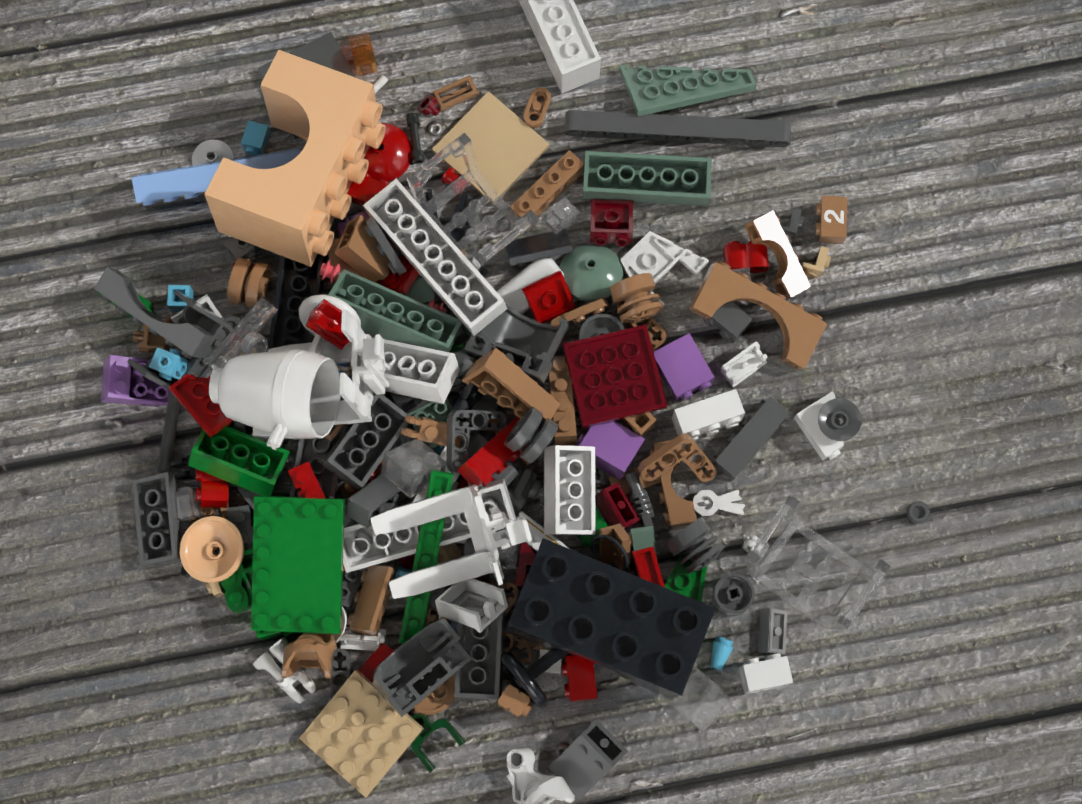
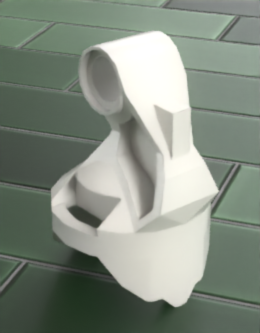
(533, 787)

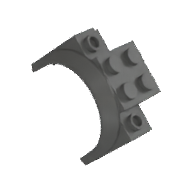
(420, 666)

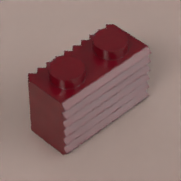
(615, 507)

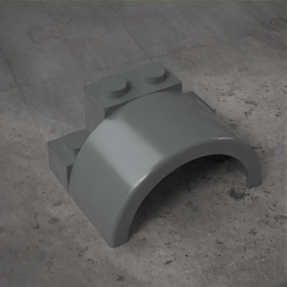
(522, 341)

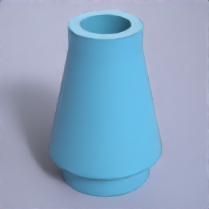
(720, 652)

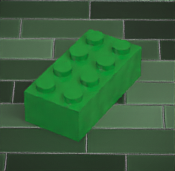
(239, 460)

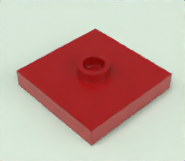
(549, 297)

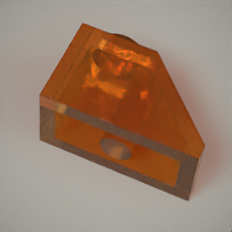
(363, 54)

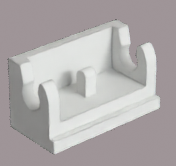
(744, 364)

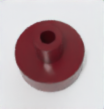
(429, 106)

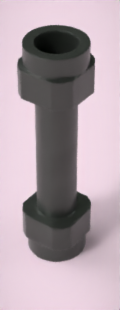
(417, 153)

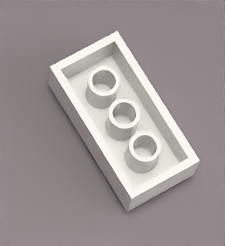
(419, 371)

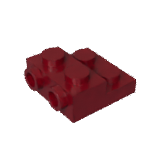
(611, 222)

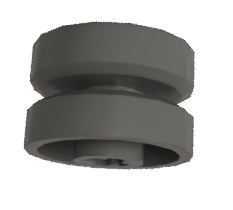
(599, 325)
(531, 435)

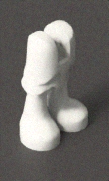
(287, 684)

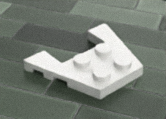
(657, 256)

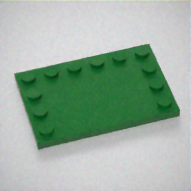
(297, 564)

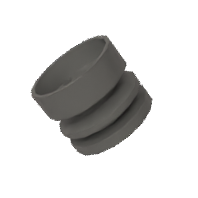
(695, 546)

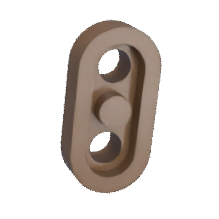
(537, 108)

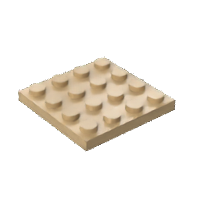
(360, 734)

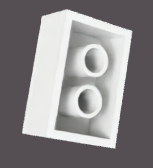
(709, 415)

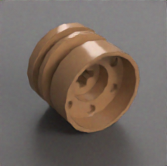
(636, 298)

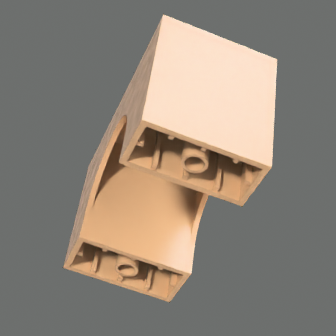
(297, 202)

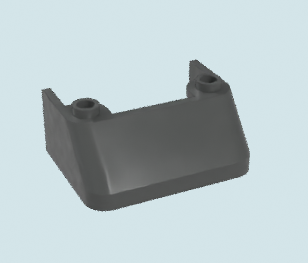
(198, 315)

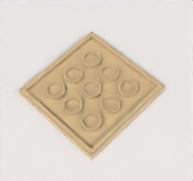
(500, 143)

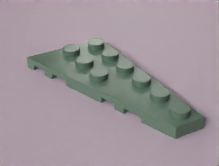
(681, 86)

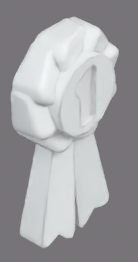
(707, 503)

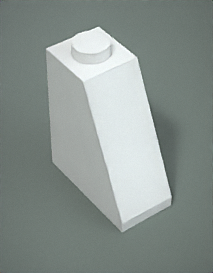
(808, 422)

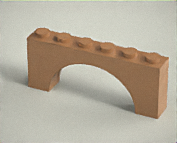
(799, 328)

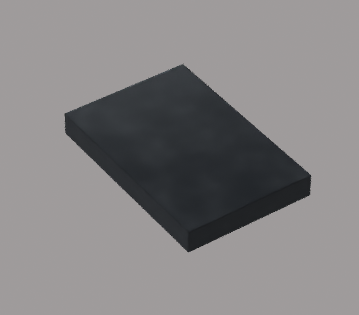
(538, 247)

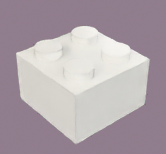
(765, 674)

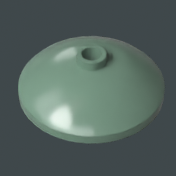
(591, 282)

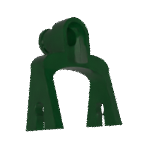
(429, 727)

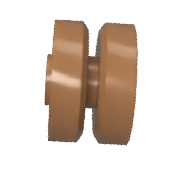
(248, 282)

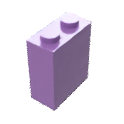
(683, 368)
(613, 446)

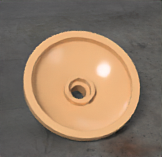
(199, 548)

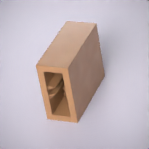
(361, 251)

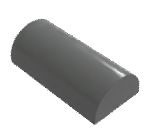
(155, 524)

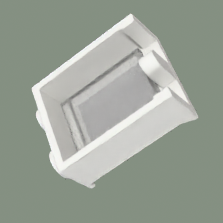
(472, 603)

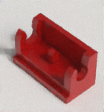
(326, 322)

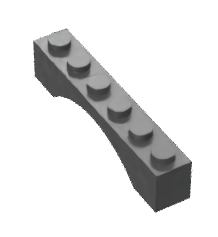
(121, 290)

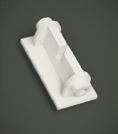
(362, 642)

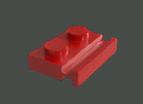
(401, 283)

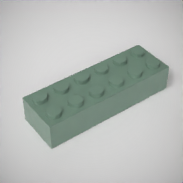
(647, 178)
(396, 315)

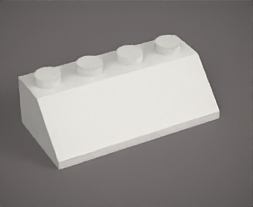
(569, 490)

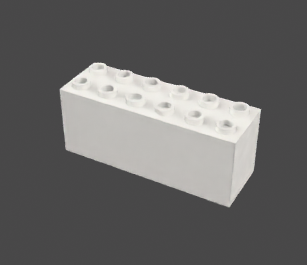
(563, 41)

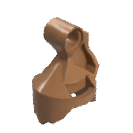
(309, 647)

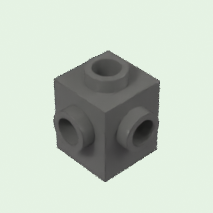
(242, 249)

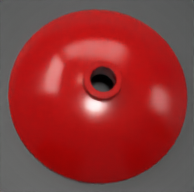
(393, 159)

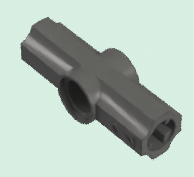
(520, 489)

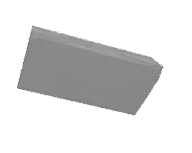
(772, 631)

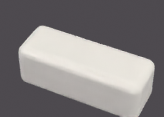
(512, 290)

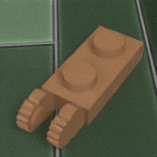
(579, 314)
(429, 431)

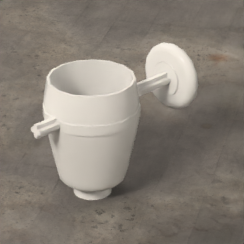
(283, 390)

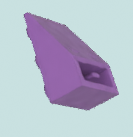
(127, 386)

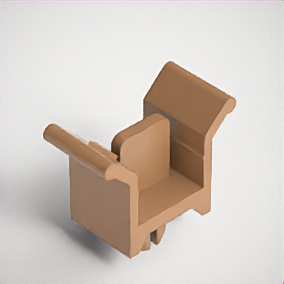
(149, 341)

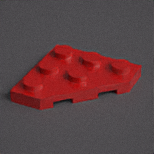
(195, 398)

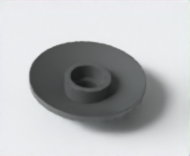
(844, 410)

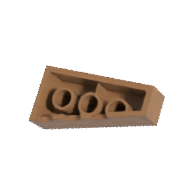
(510, 385)

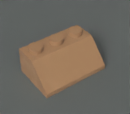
(371, 600)

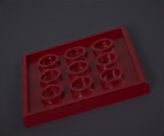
(614, 376)

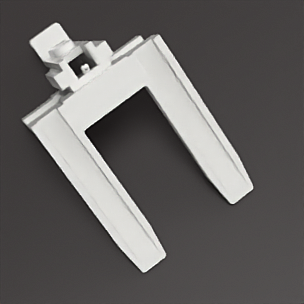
(367, 370)
(482, 533)

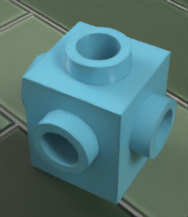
(169, 363)

